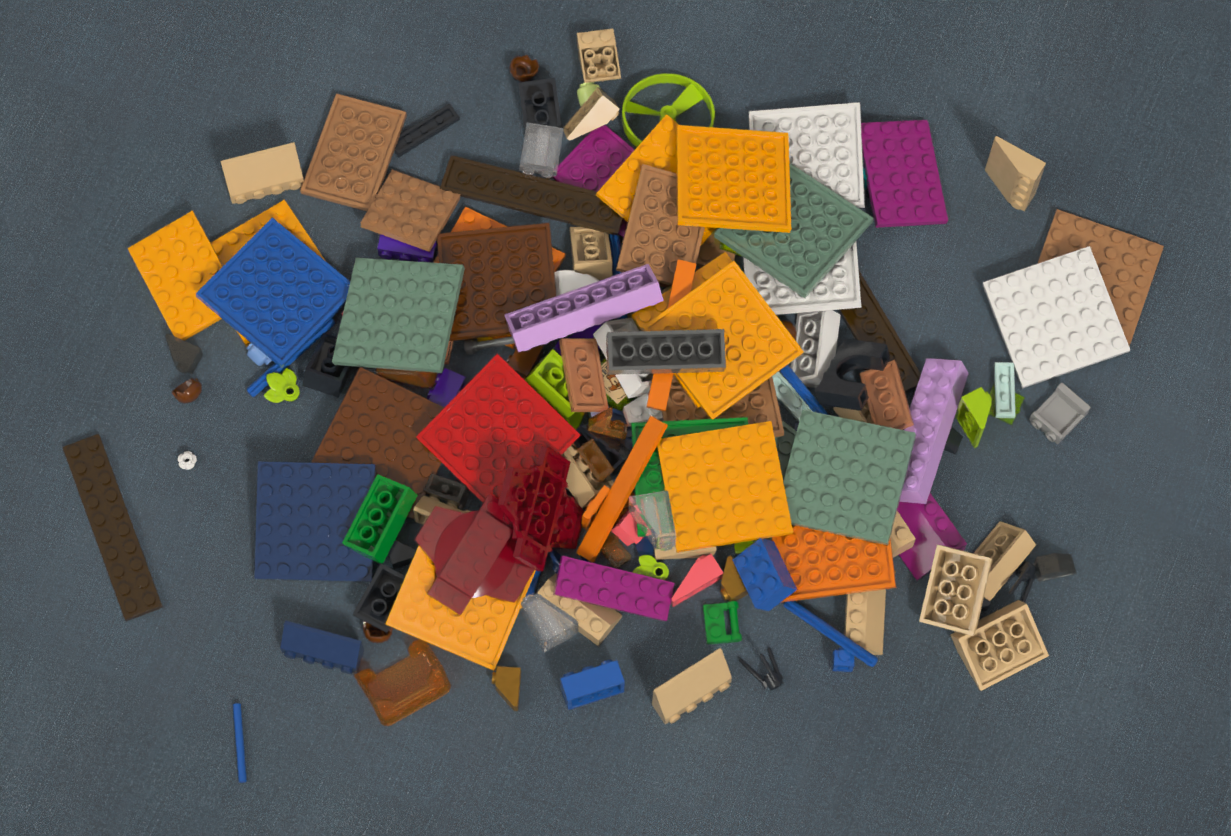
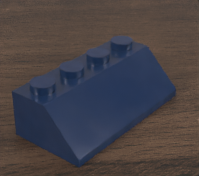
(321, 647)

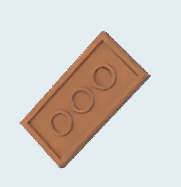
(583, 375)
(887, 397)

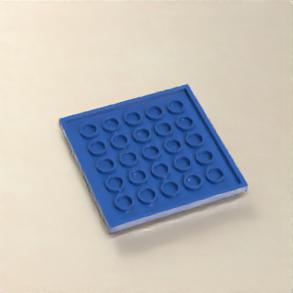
(276, 292)

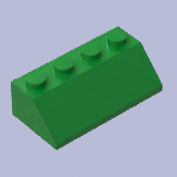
(380, 518)

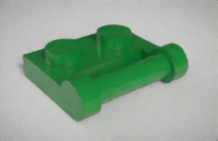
(715, 623)

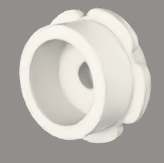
(187, 465)

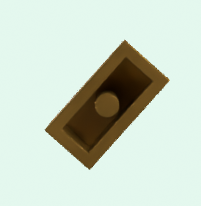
(732, 585)
(508, 684)

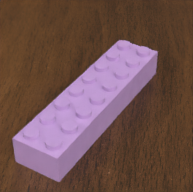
(584, 307)
(932, 415)

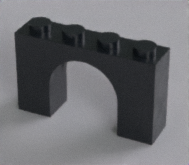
(850, 356)

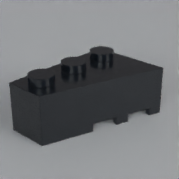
(609, 446)

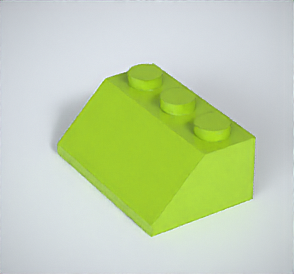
(550, 383)
(973, 414)

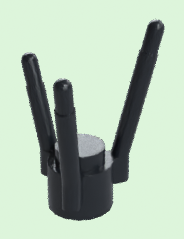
(1024, 573)
(773, 678)

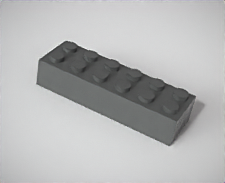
(665, 351)

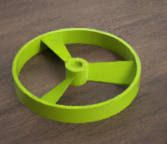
(688, 98)

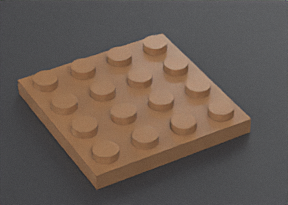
(410, 210)

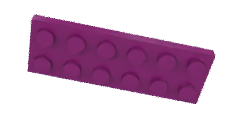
(613, 588)

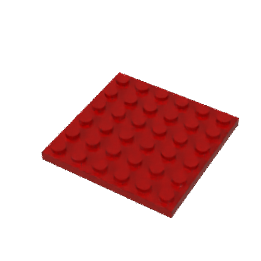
(495, 427)

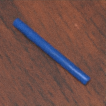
(239, 743)

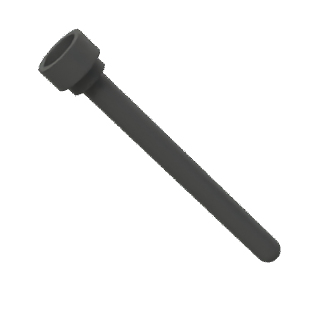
(472, 346)

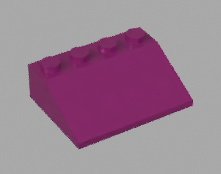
(930, 529)

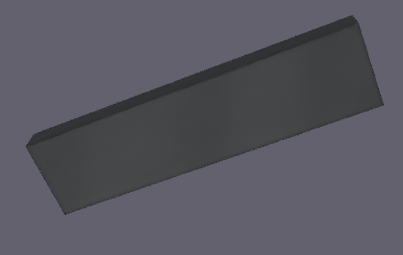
(426, 129)

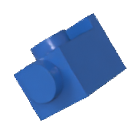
(843, 660)

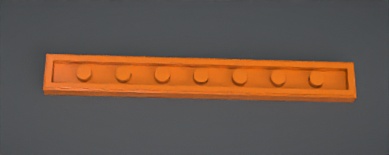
(680, 288)
(622, 489)

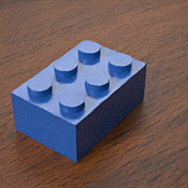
(764, 574)
(592, 684)

